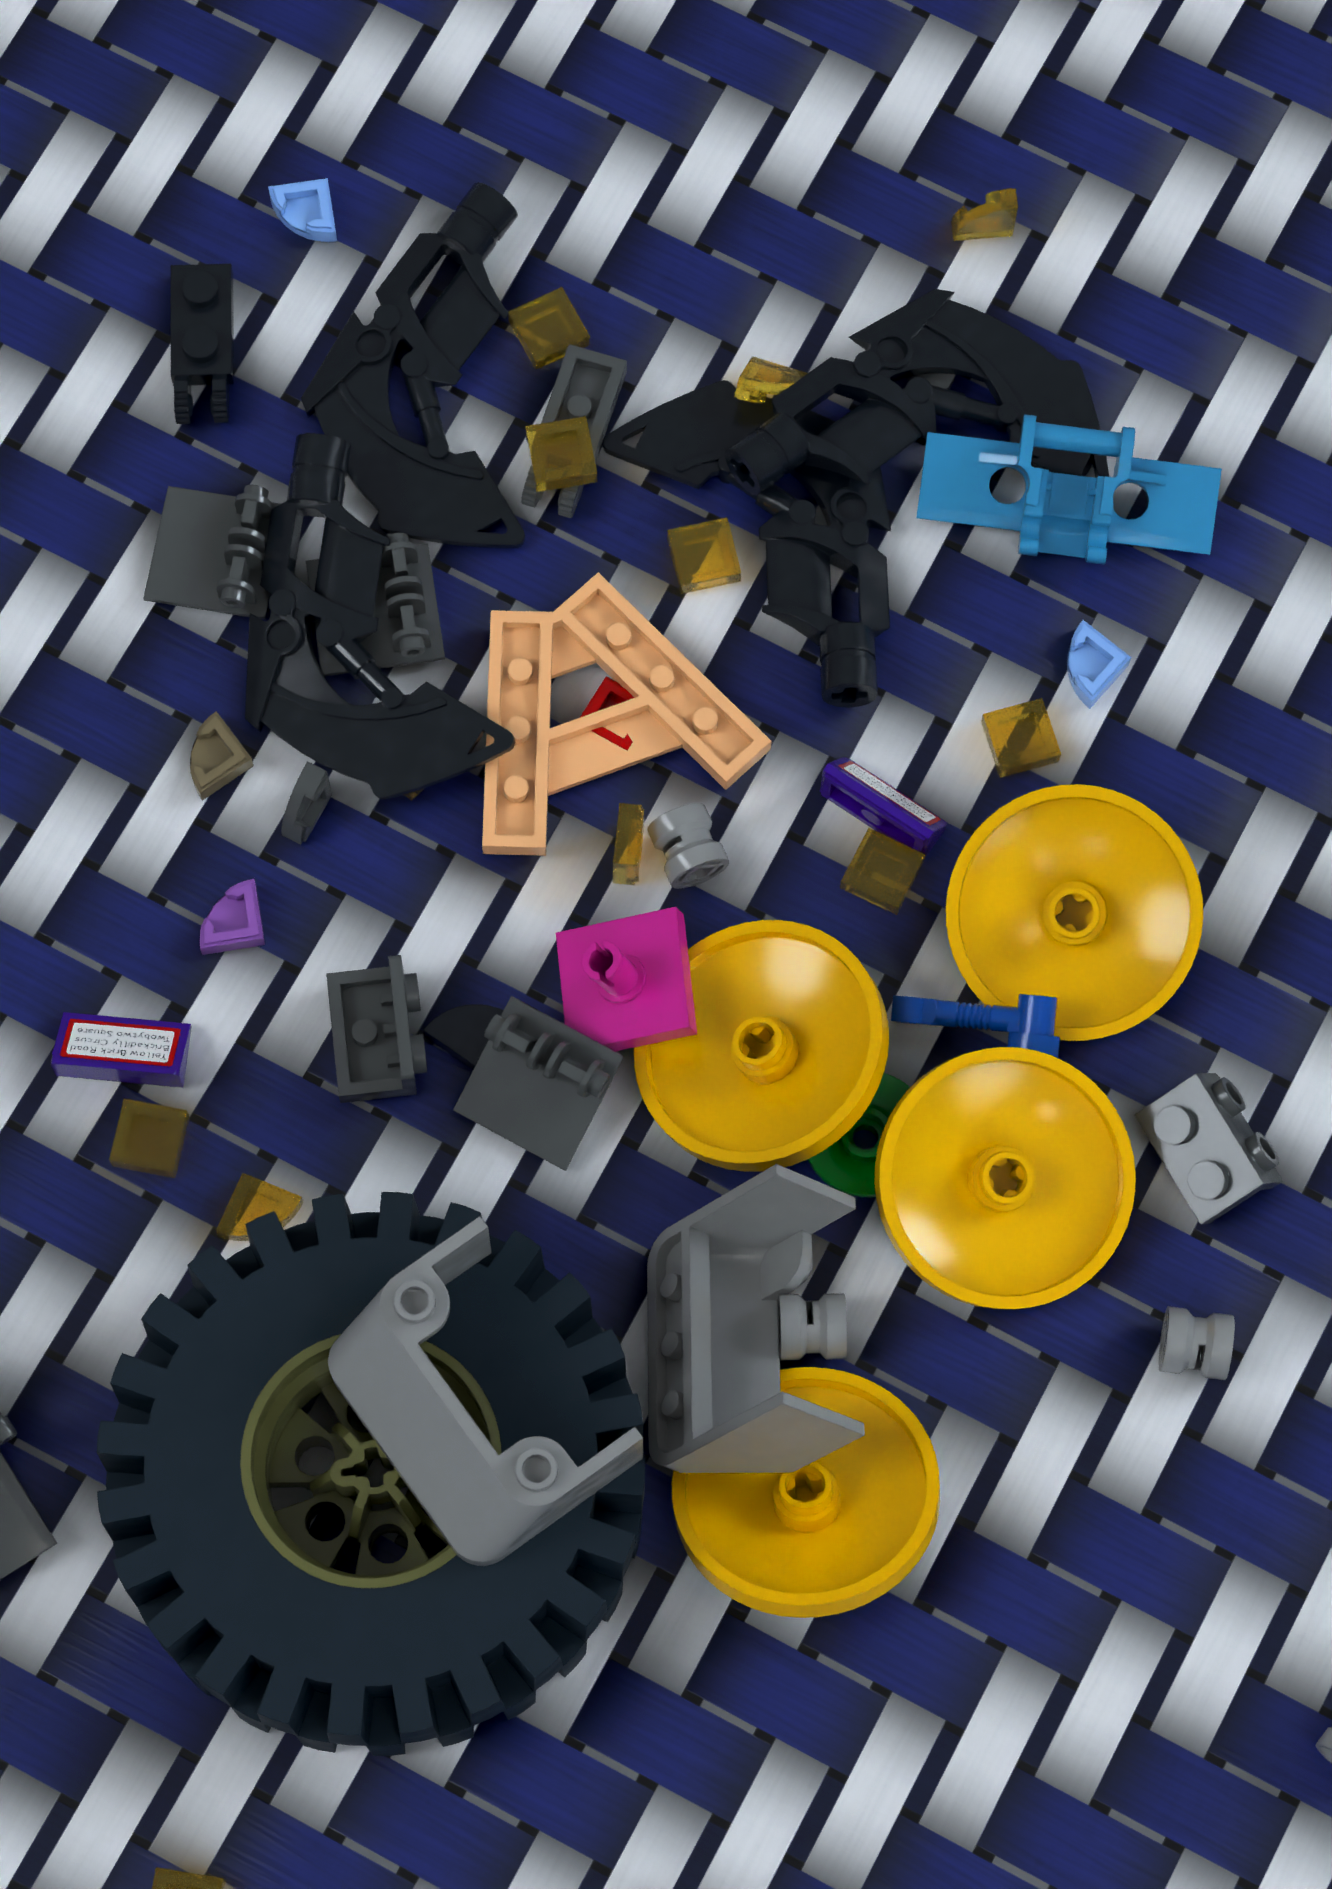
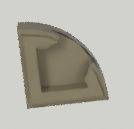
(216, 757)

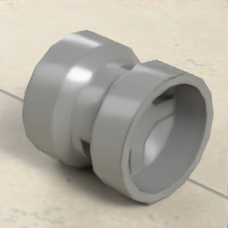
(688, 845)
(812, 1326)
(1196, 1343)

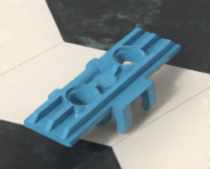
(1065, 510)

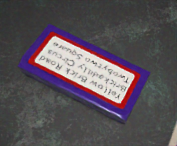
(880, 805)
(121, 1049)

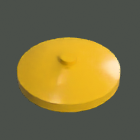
(1078, 904)
(780, 1050)
(1005, 1178)
(825, 1532)

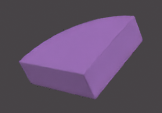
(233, 921)

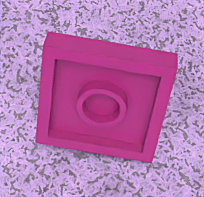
(628, 980)

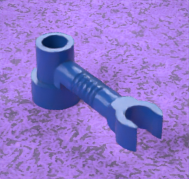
(1028, 1025)

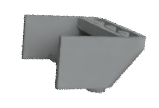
(717, 1331)
(473, 1495)

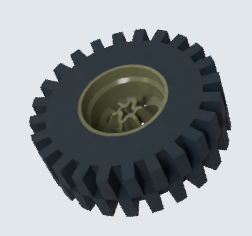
(247, 1591)

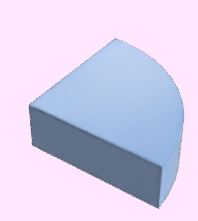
(305, 209)
(1093, 663)

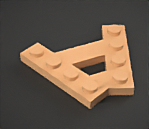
(669, 710)

